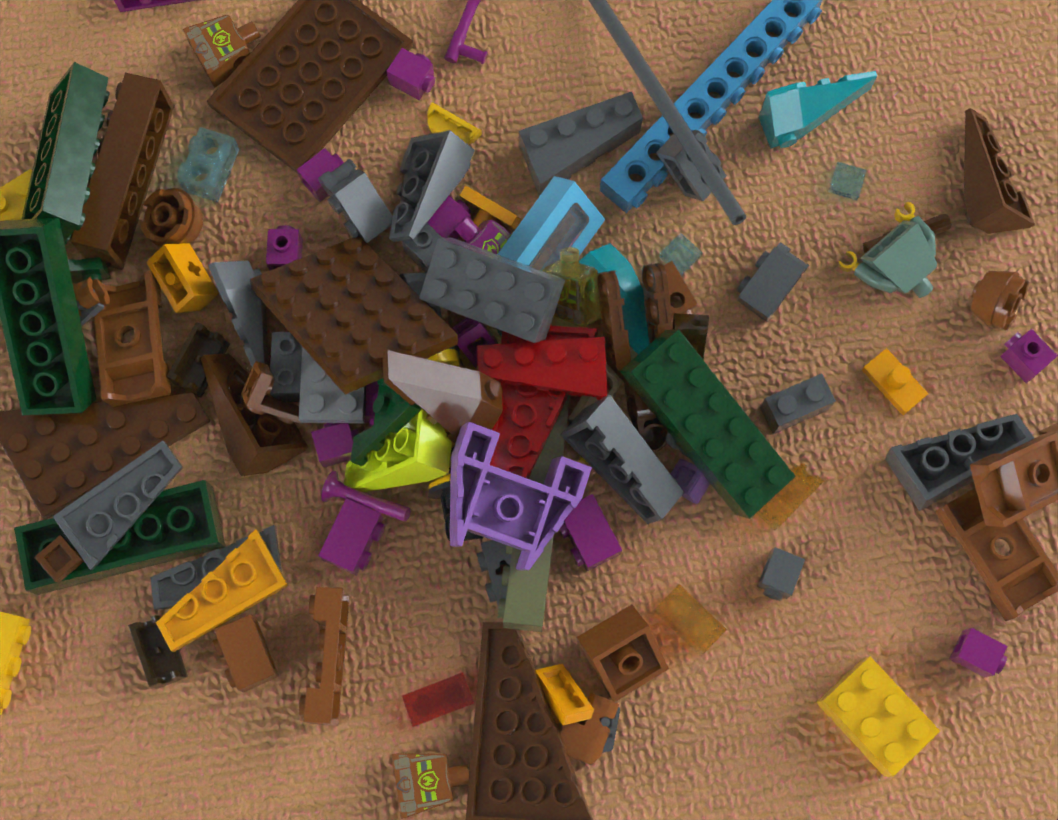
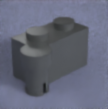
(357, 201)
(771, 282)

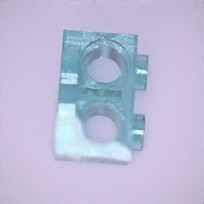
(215, 165)

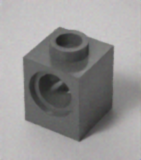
(780, 574)

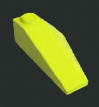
(408, 457)

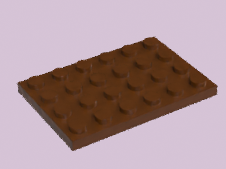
(309, 76)
(350, 310)

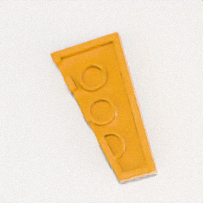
(233, 587)

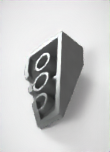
(431, 172)

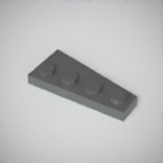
(112, 507)
(178, 581)

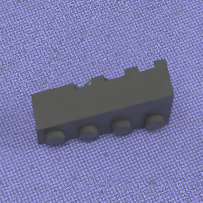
(578, 138)
(623, 459)
(941, 464)

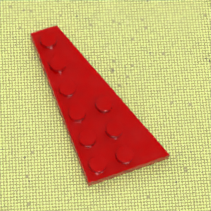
(529, 413)

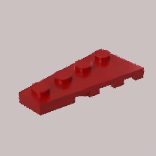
(556, 365)

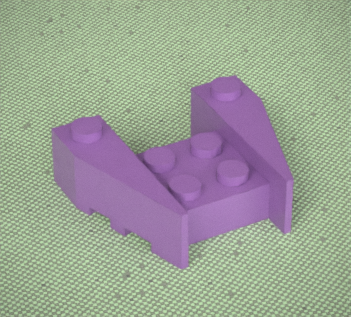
(506, 504)

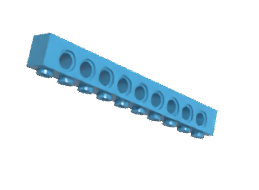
(754, 38)

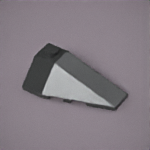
(246, 307)

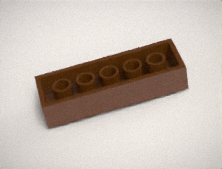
(124, 169)

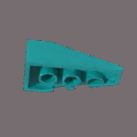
(798, 109)
(634, 315)

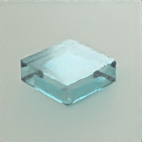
(847, 181)
(682, 253)

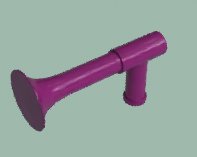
(457, 44)
(335, 488)

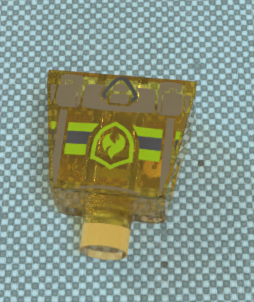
(579, 294)

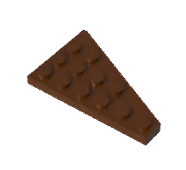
(74, 452)
(516, 748)

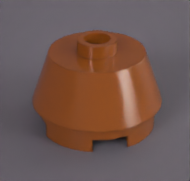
(171, 217)
(998, 298)

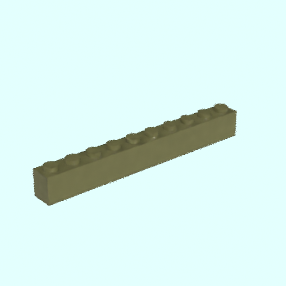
(528, 588)

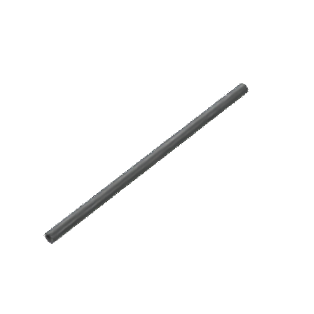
(670, 112)

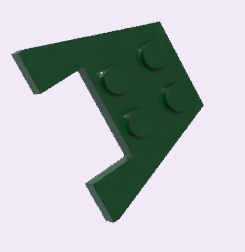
(390, 416)

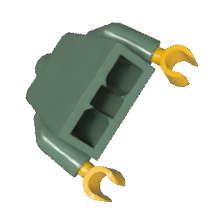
(900, 258)

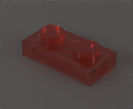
(438, 699)

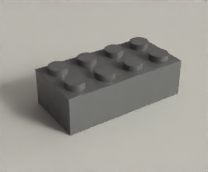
(492, 289)

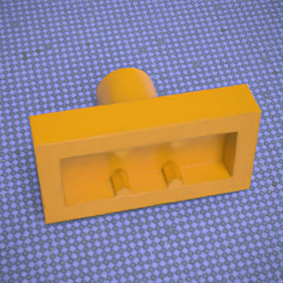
(488, 209)
(894, 381)
(563, 695)

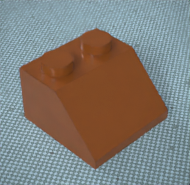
(623, 652)

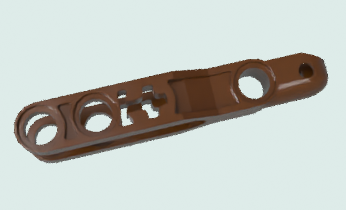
(617, 340)

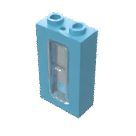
(556, 221)

